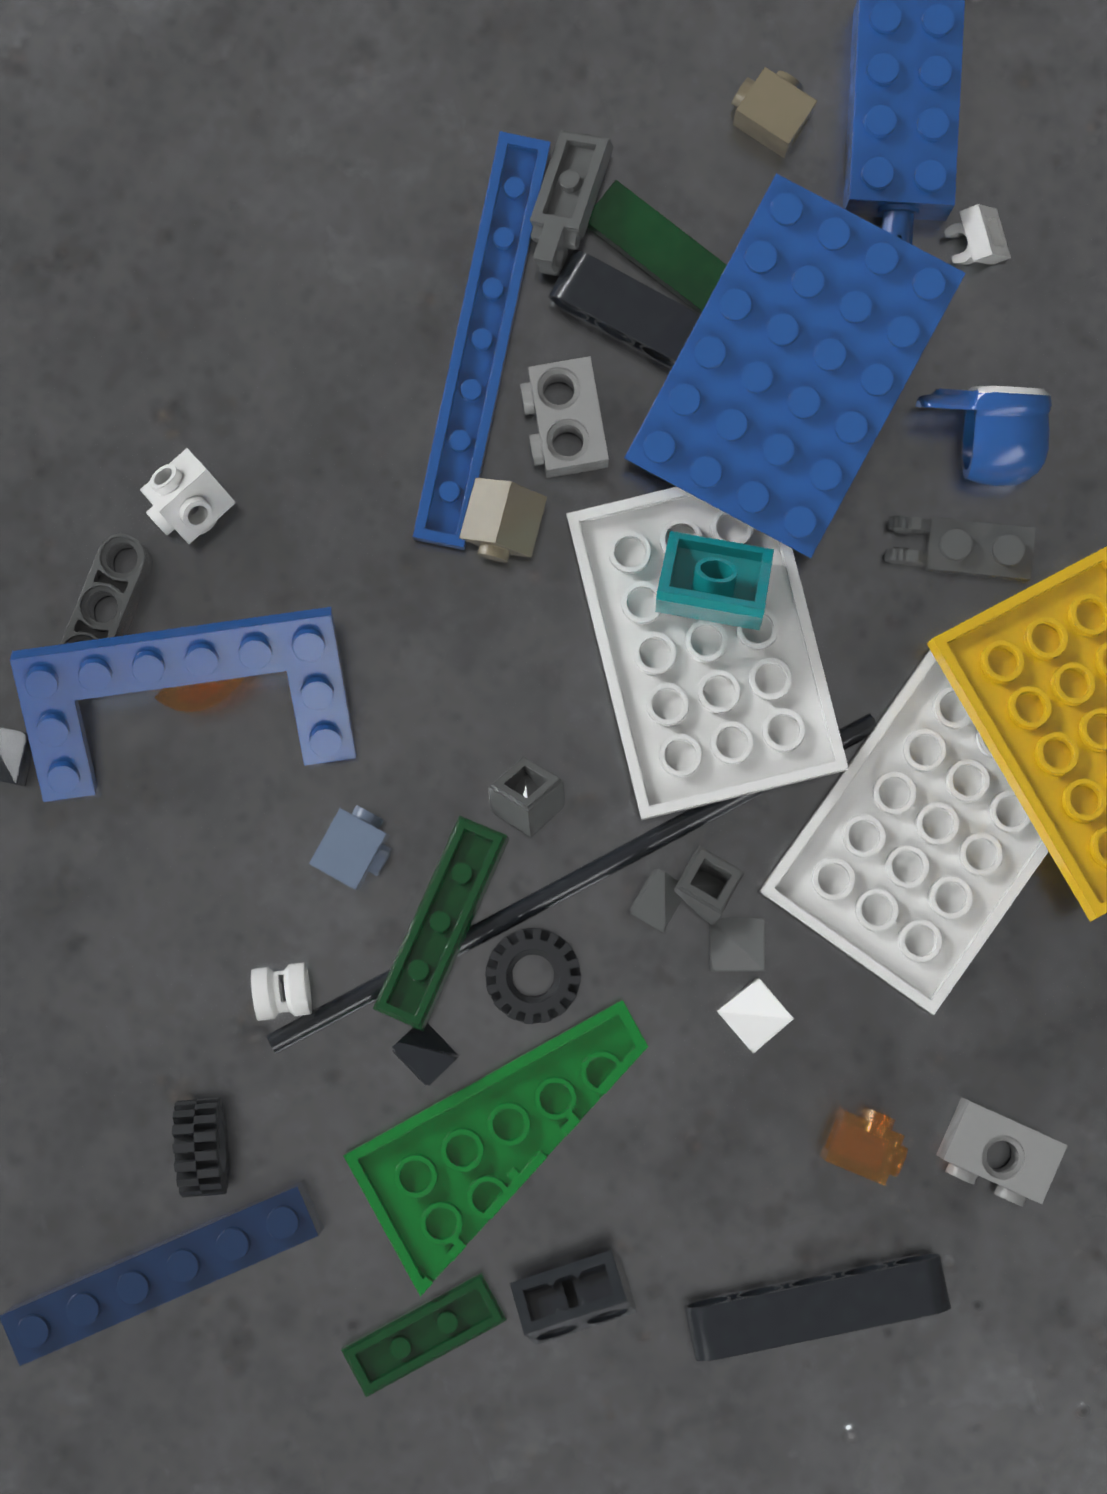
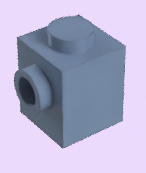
(352, 847)

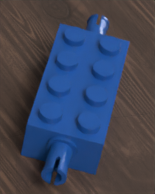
(904, 111)

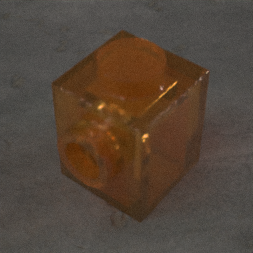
(865, 1145)

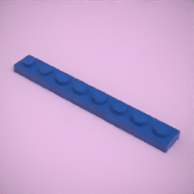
(481, 338)

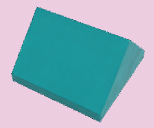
(714, 580)

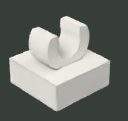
(984, 236)

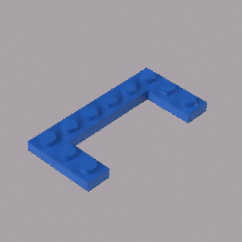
(59, 675)

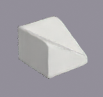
(755, 1015)

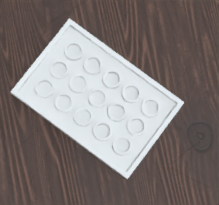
(695, 700)
(912, 846)

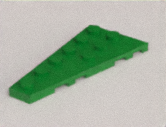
(468, 1154)

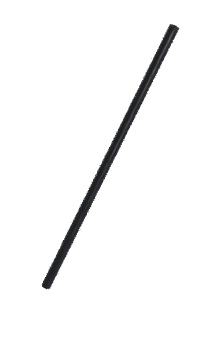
(543, 899)

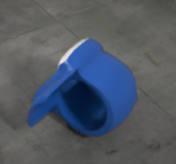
(1002, 431)

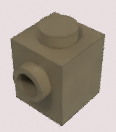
(773, 110)
(502, 519)

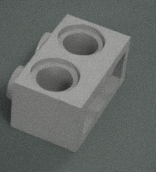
(577, 416)

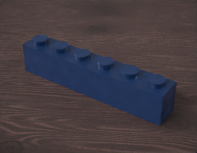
(161, 1272)

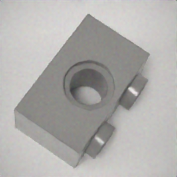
(1032, 1160)

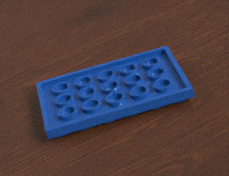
(794, 365)

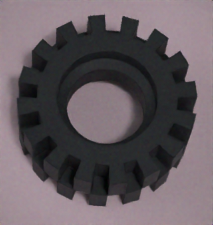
(523, 1007)
(200, 1147)

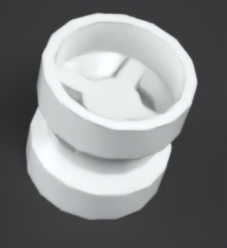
(269, 991)

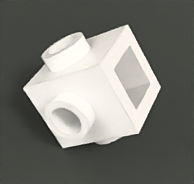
(186, 497)

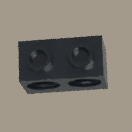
(573, 1297)

